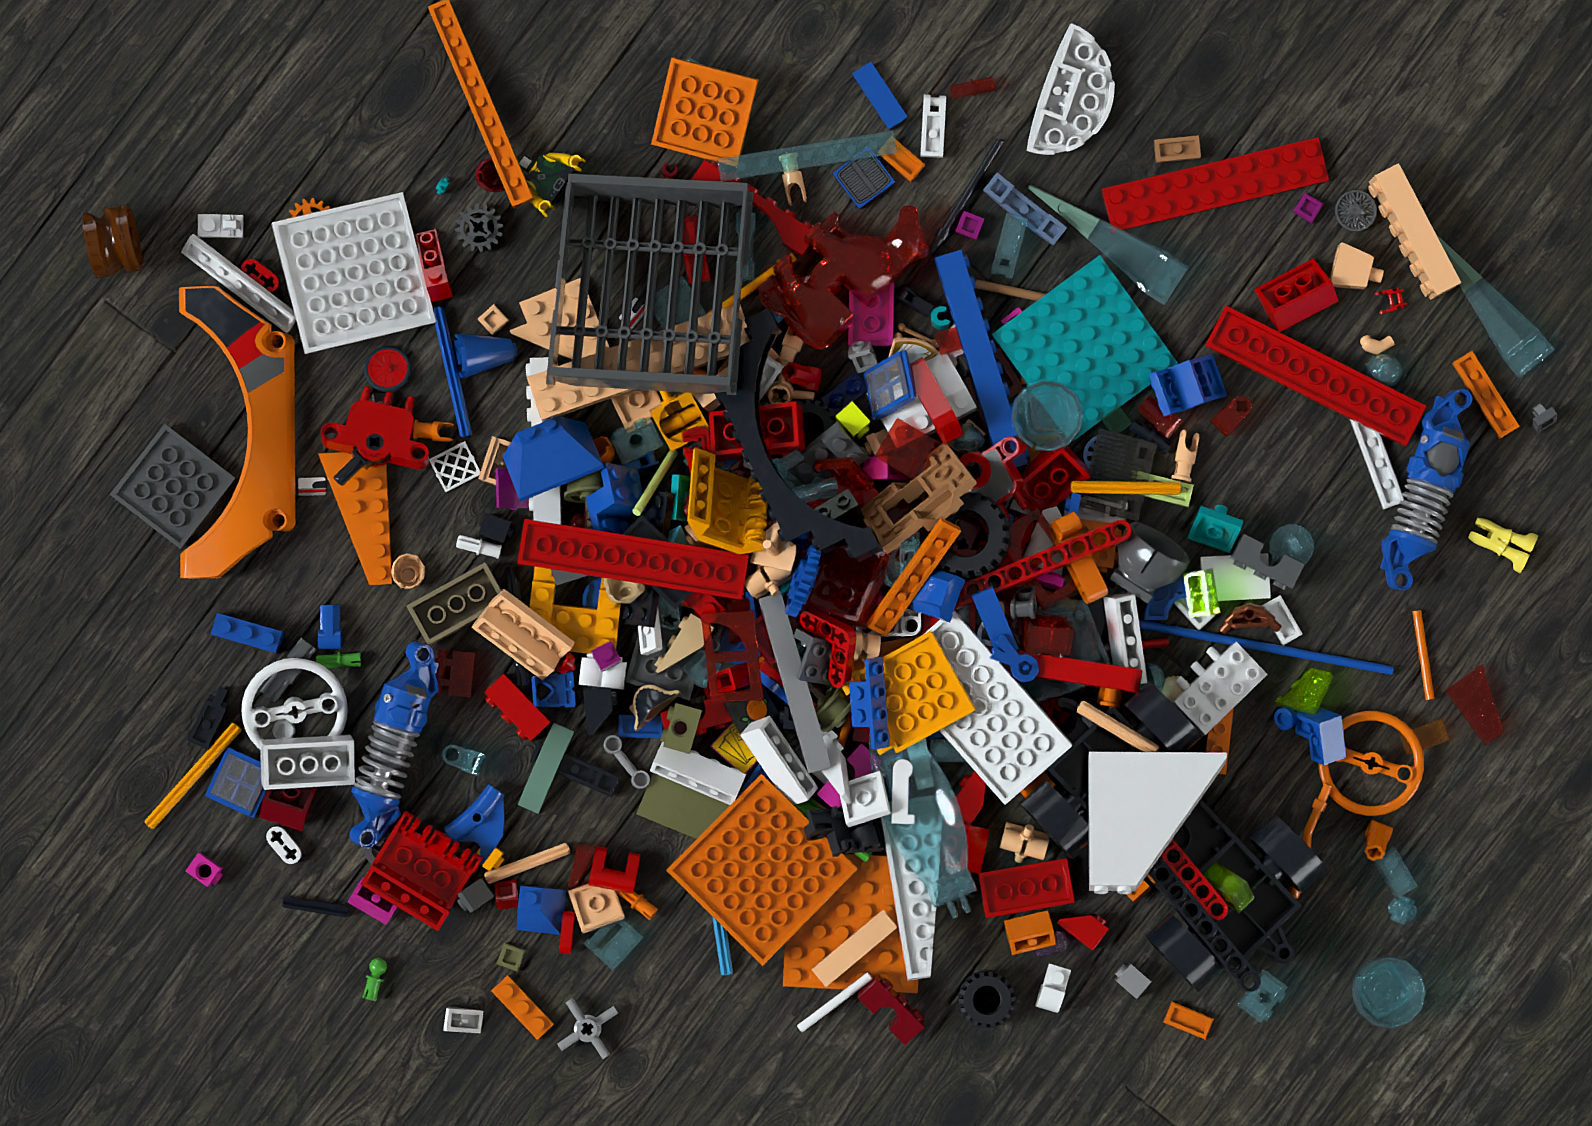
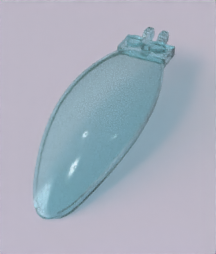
(938, 839)

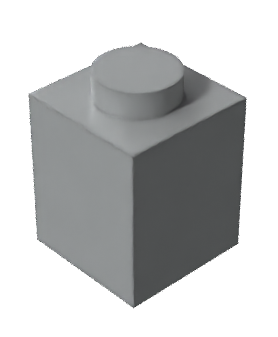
(1132, 980)

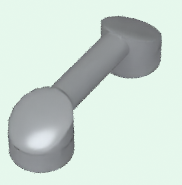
(613, 745)

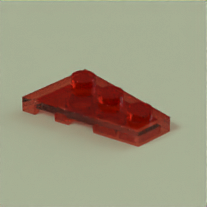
(1476, 704)

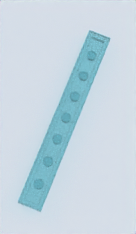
(806, 156)

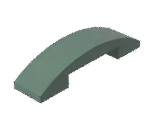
(545, 768)

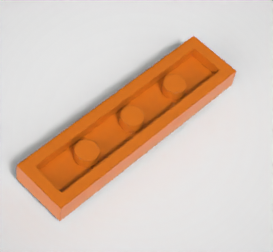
(1485, 394)

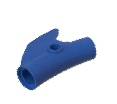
(486, 831)

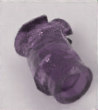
(1061, 945)

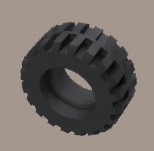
(996, 546)

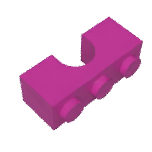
(861, 763)

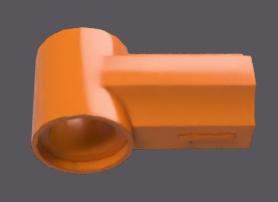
(1377, 839)

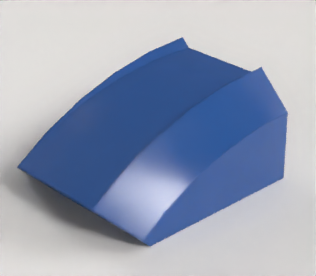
(938, 595)

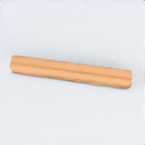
(1116, 728)
(527, 863)

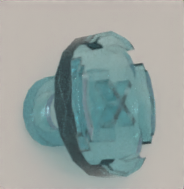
(1293, 542)

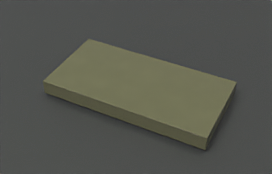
(679, 806)

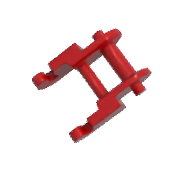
(1390, 292)

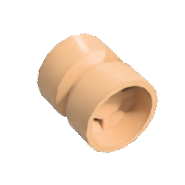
(867, 646)

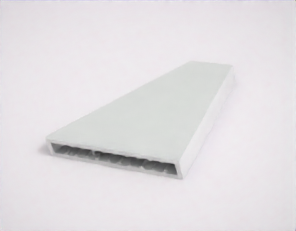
(1139, 808)

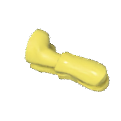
(1498, 541)

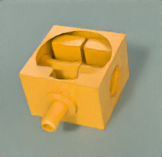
(676, 415)

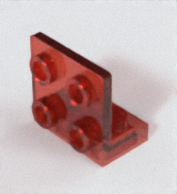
(905, 448)

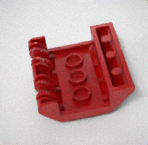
(420, 871)

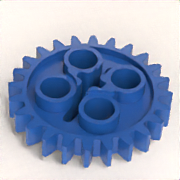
(803, 581)

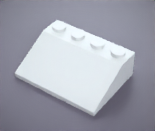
(952, 388)

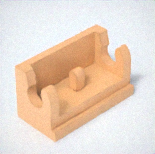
(493, 460)

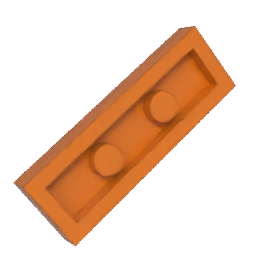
(522, 1007)

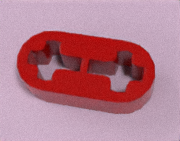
(263, 272)
(567, 932)

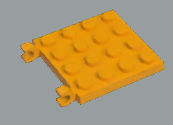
(920, 692)

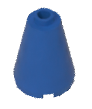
(482, 353)

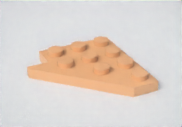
(539, 315)

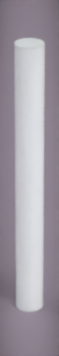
(833, 1003)

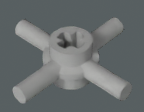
(596, 1030)

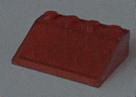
(848, 587)

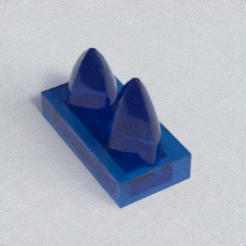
(845, 393)

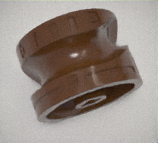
(112, 241)

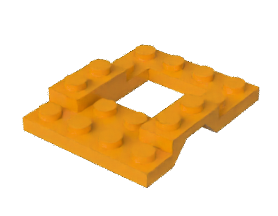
(583, 625)

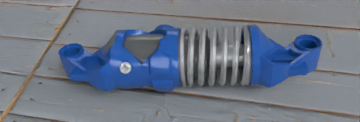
(1431, 481)

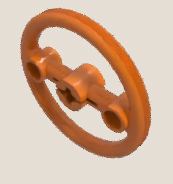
(1412, 782)

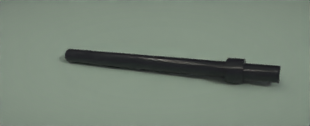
(943, 233)

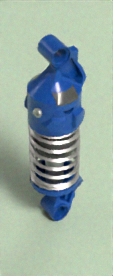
(397, 722)

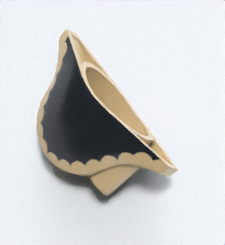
(649, 702)

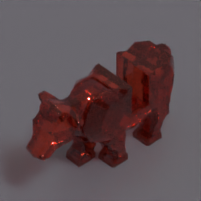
(858, 262)

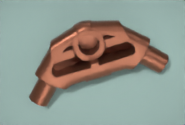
(1249, 617)

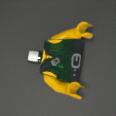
(548, 177)

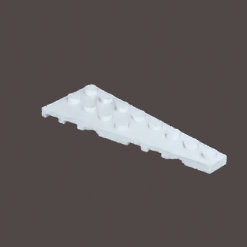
(913, 911)

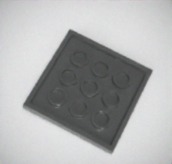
(173, 486)

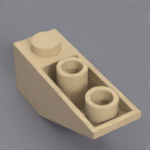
(686, 643)

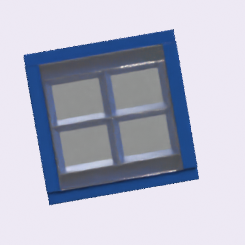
(890, 385)
(237, 783)

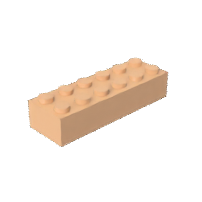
(1414, 232)

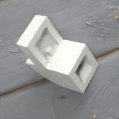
(1053, 988)

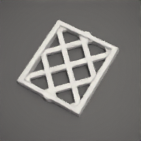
(448, 452)

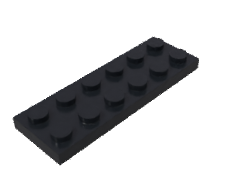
(644, 608)

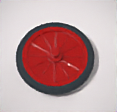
(387, 369)

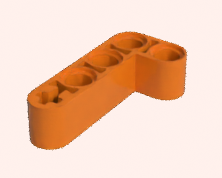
(1083, 572)

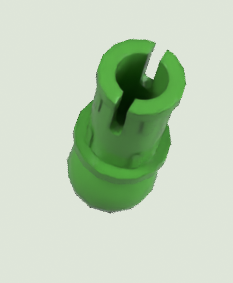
(377, 967)

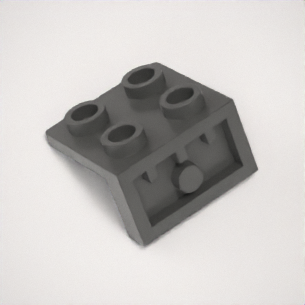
(816, 658)

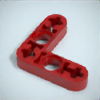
(838, 641)

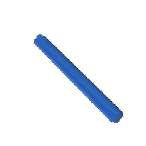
(452, 372)

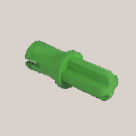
(339, 660)

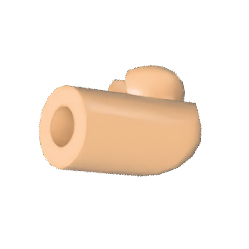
(1375, 346)

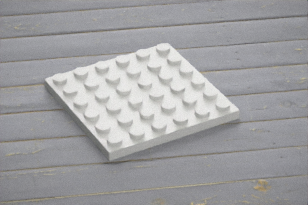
(353, 273)

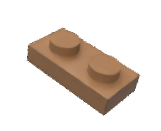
(1177, 149)

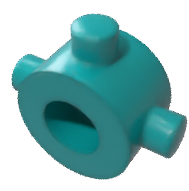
(443, 185)

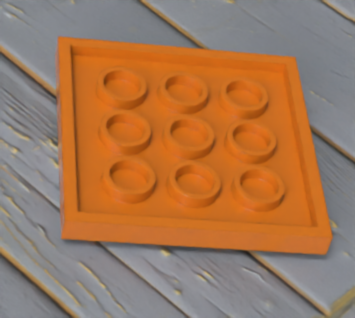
(704, 110)

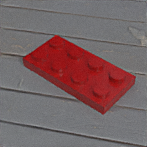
(1026, 888)

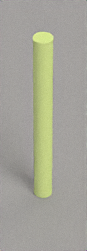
(652, 486)

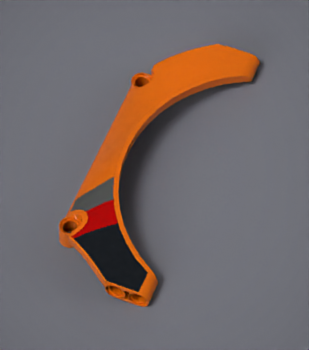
(268, 472)

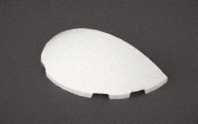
(1073, 96)

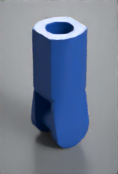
(637, 465)

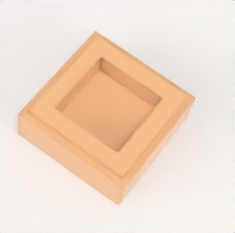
(493, 320)

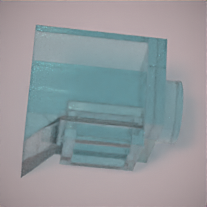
(697, 669)

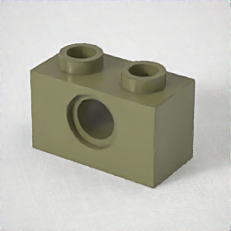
(690, 717)

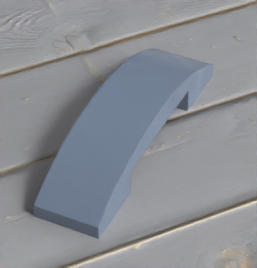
(1017, 204)

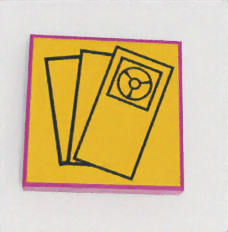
(734, 749)

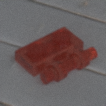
(461, 673)

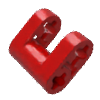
(614, 879)

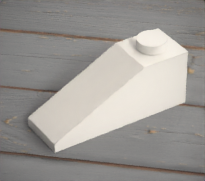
(837, 773)

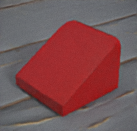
(506, 894)

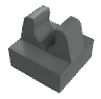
(1543, 417)

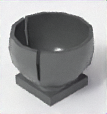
(1148, 561)

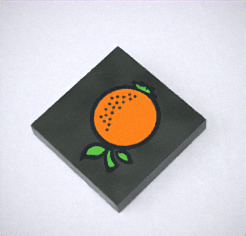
(745, 712)

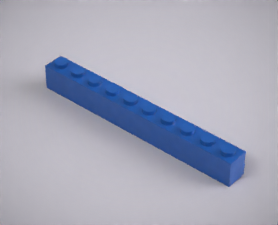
(978, 348)

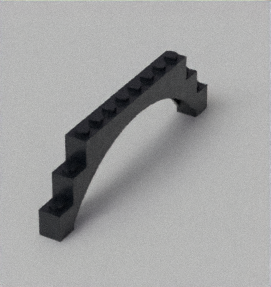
(793, 516)

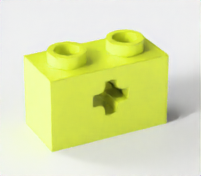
(853, 421)

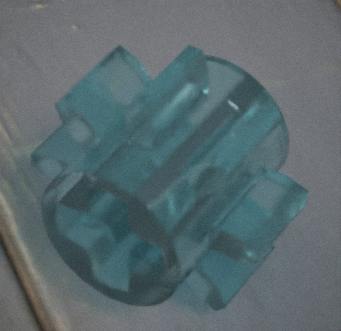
(1402, 910)

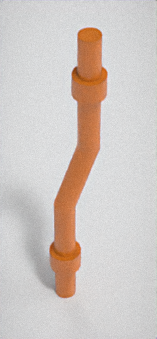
(1319, 805)

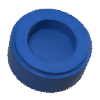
(1285, 718)

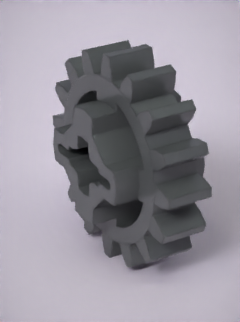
(486, 221)

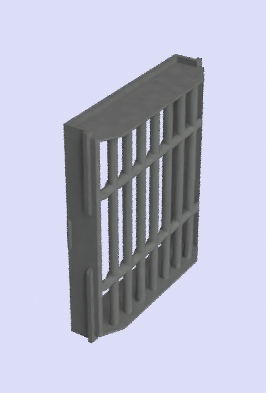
(661, 193)

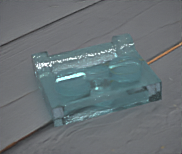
(618, 946)

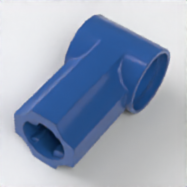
(330, 633)

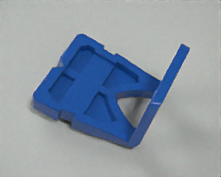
(561, 690)

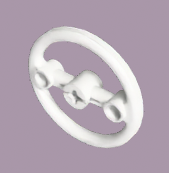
(304, 707)

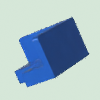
(1324, 735)

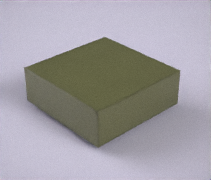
(511, 957)

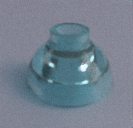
(971, 440)

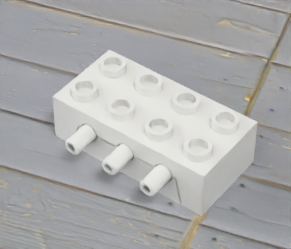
(1217, 687)

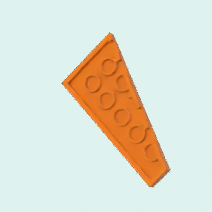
(365, 513)

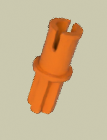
(640, 904)

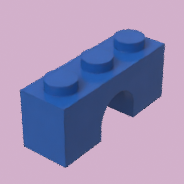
(247, 633)

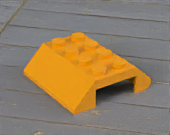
(725, 507)

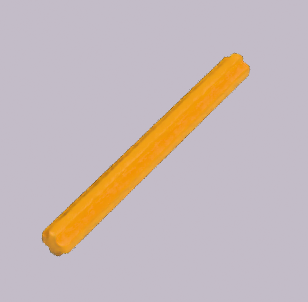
(192, 775)

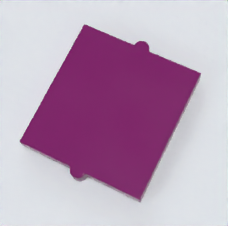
(505, 492)

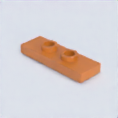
(1219, 738)

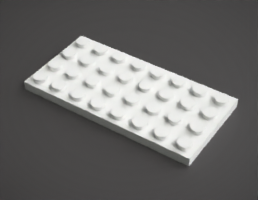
(1008, 733)

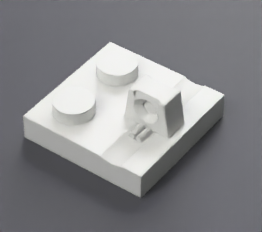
(867, 798)

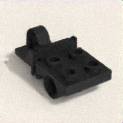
(841, 838)

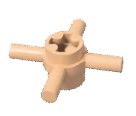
(790, 392)

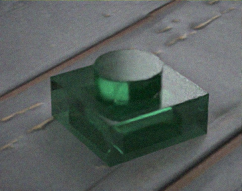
(1116, 420)

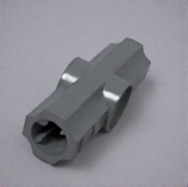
(281, 680)

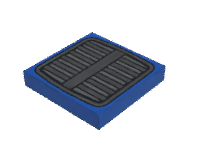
(863, 179)

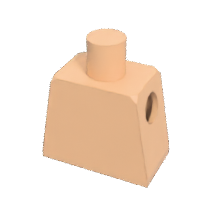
(1353, 268)

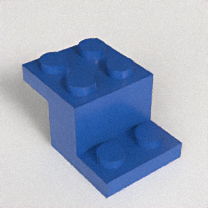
(1187, 385)
(613, 503)

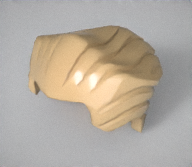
(622, 591)

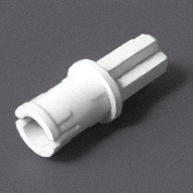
(478, 546)

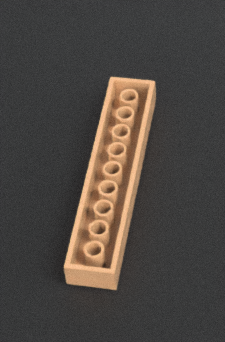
(566, 398)

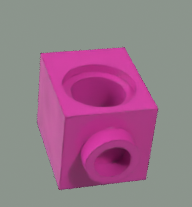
(194, 870)

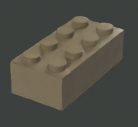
(454, 604)

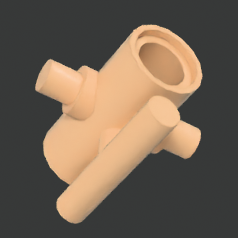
(766, 580)
(1024, 841)

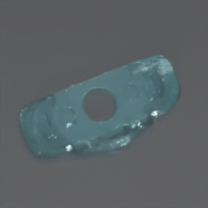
(894, 567)

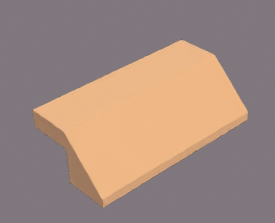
(523, 634)

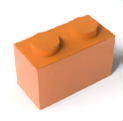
(1030, 932)

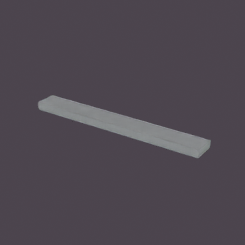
(795, 690)

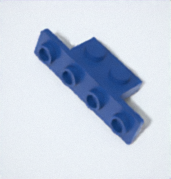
(869, 703)

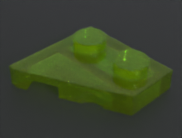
(1307, 692)

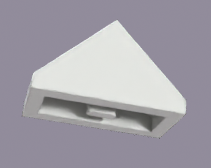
(463, 1020)

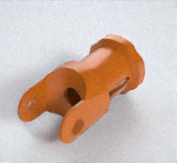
(430, 430)

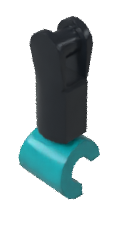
(923, 307)

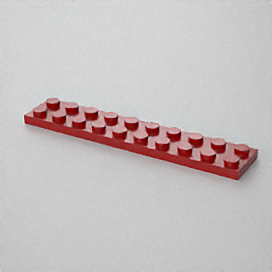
(1215, 184)
(1315, 376)
(633, 559)

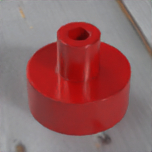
(566, 663)

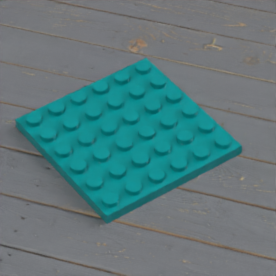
(1088, 339)

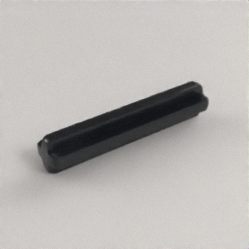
(315, 906)

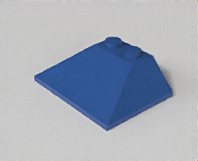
(550, 456)

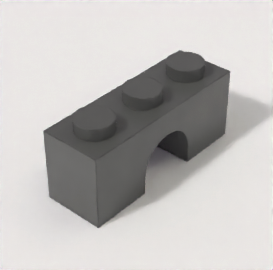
(1248, 555)

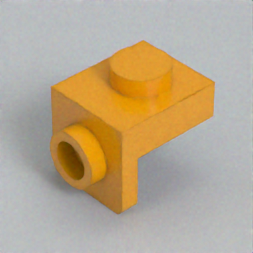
(494, 860)

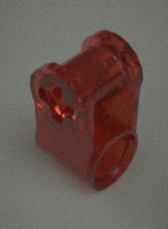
(1229, 418)

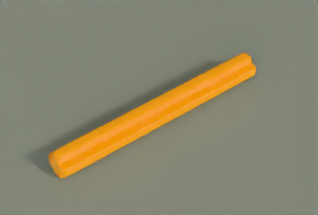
(1117, 487)

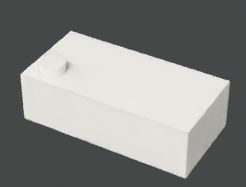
(307, 762)

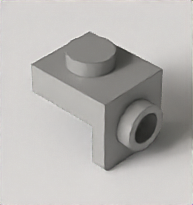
(862, 355)

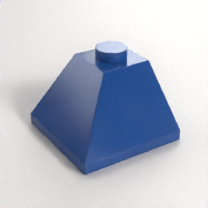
(540, 909)

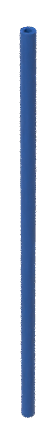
(1266, 647)

